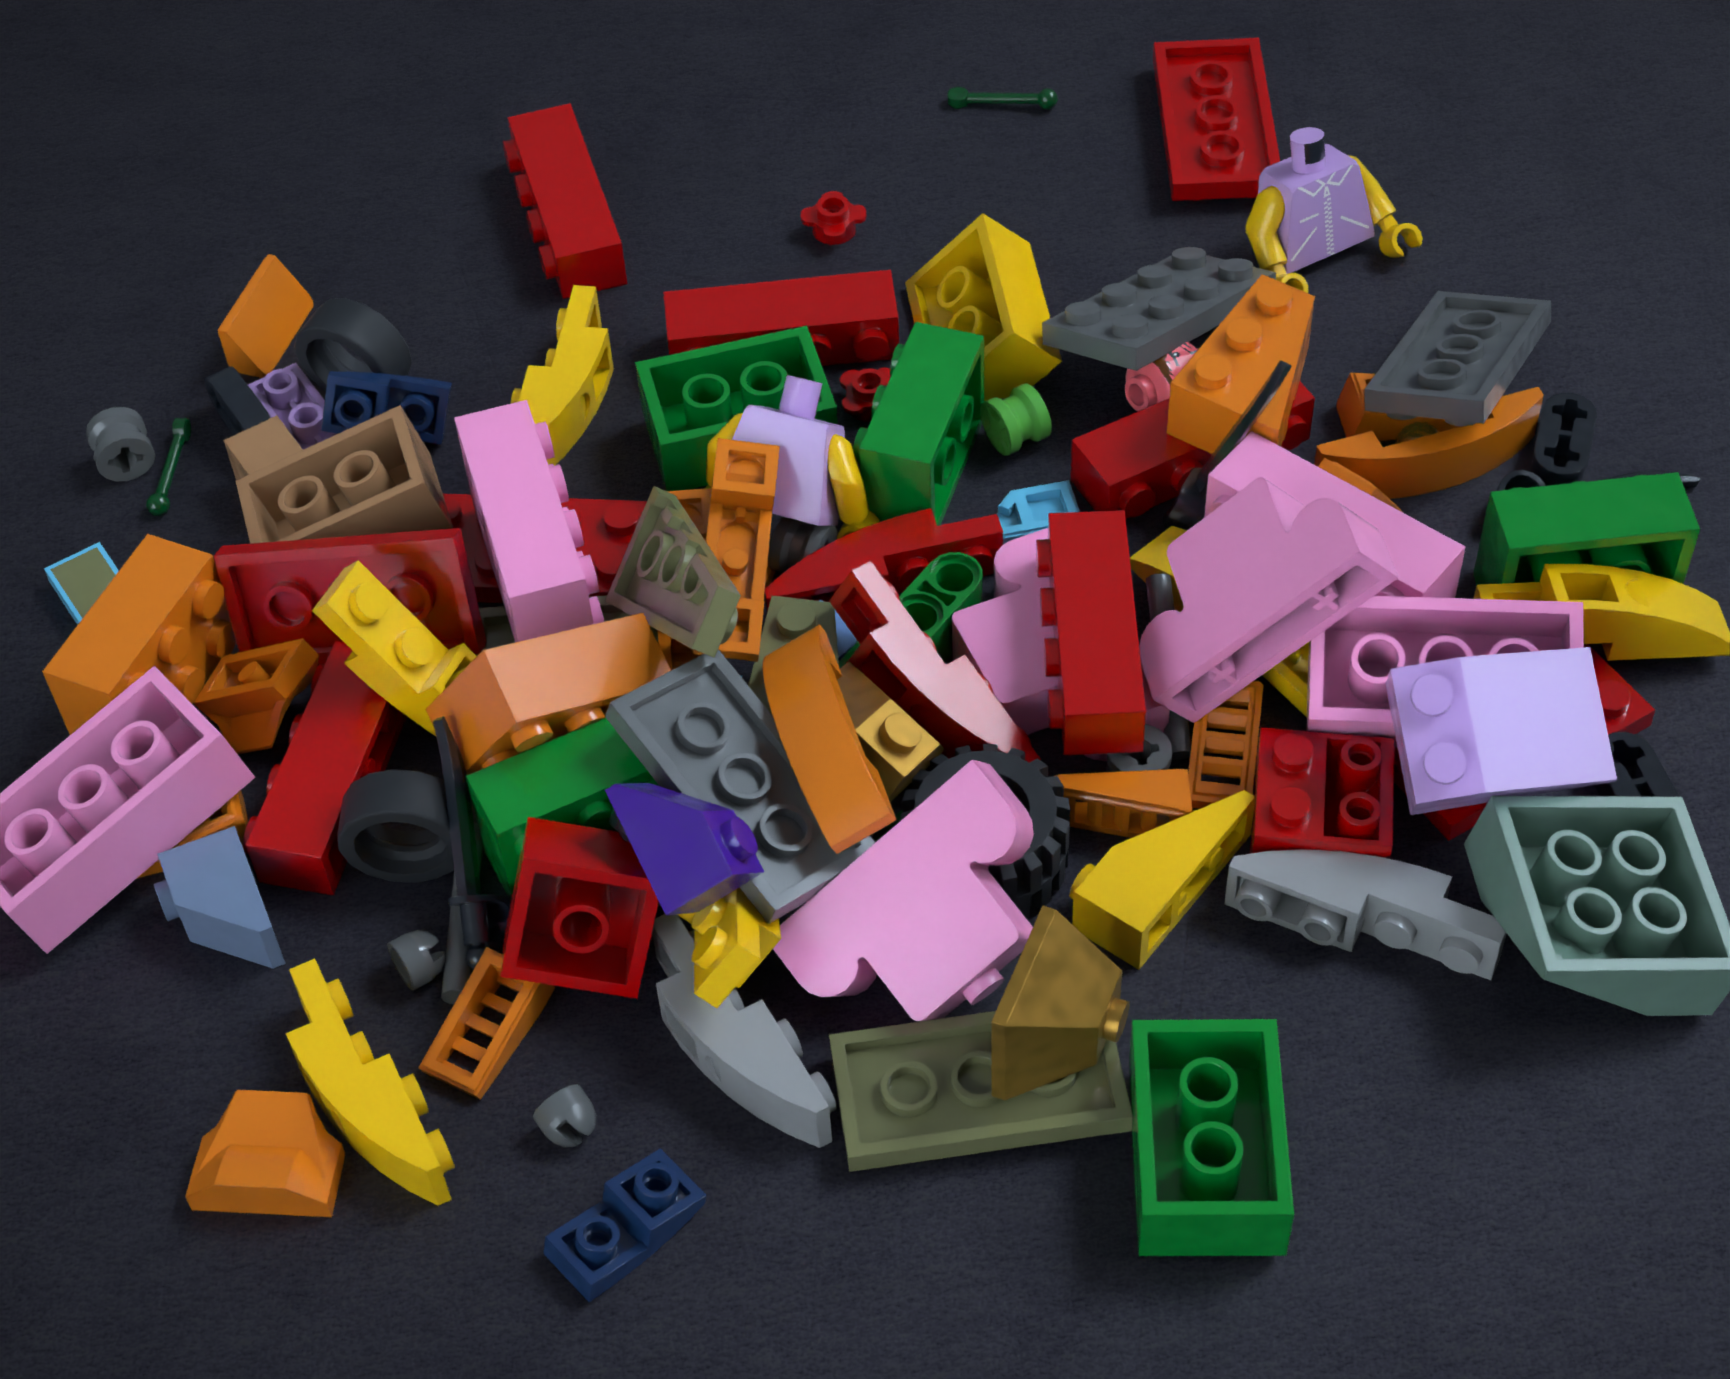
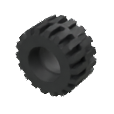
(1044, 864)

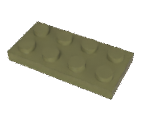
(928, 1096)

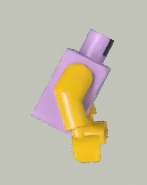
(1319, 207)
(815, 464)

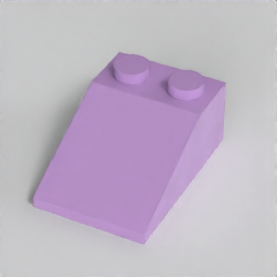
(1498, 727)

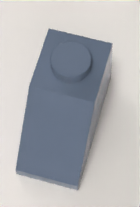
(218, 898)

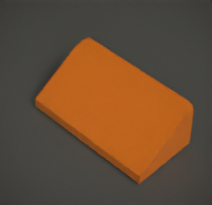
(264, 319)

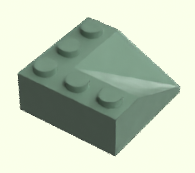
(1606, 898)

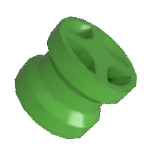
(1015, 419)

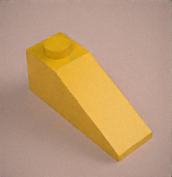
(1156, 877)

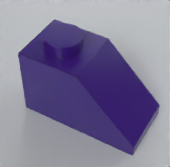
(685, 845)

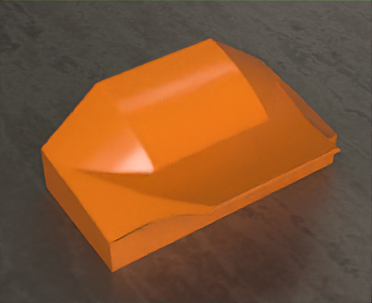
(254, 690)
(267, 1159)

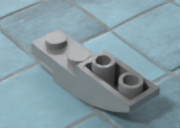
(1346, 893)
(740, 1046)

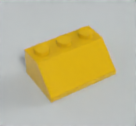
(989, 288)

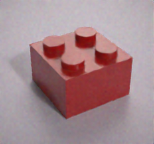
(579, 911)

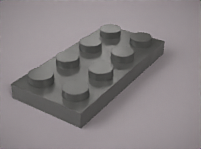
(1153, 309)
(1458, 358)
(718, 743)

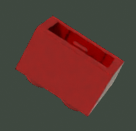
(1323, 792)

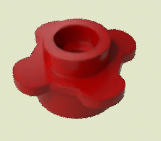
(833, 218)
(860, 390)

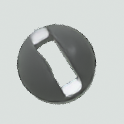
(413, 959)
(566, 1115)

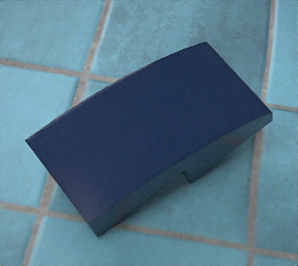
(363, 395)
(632, 1221)

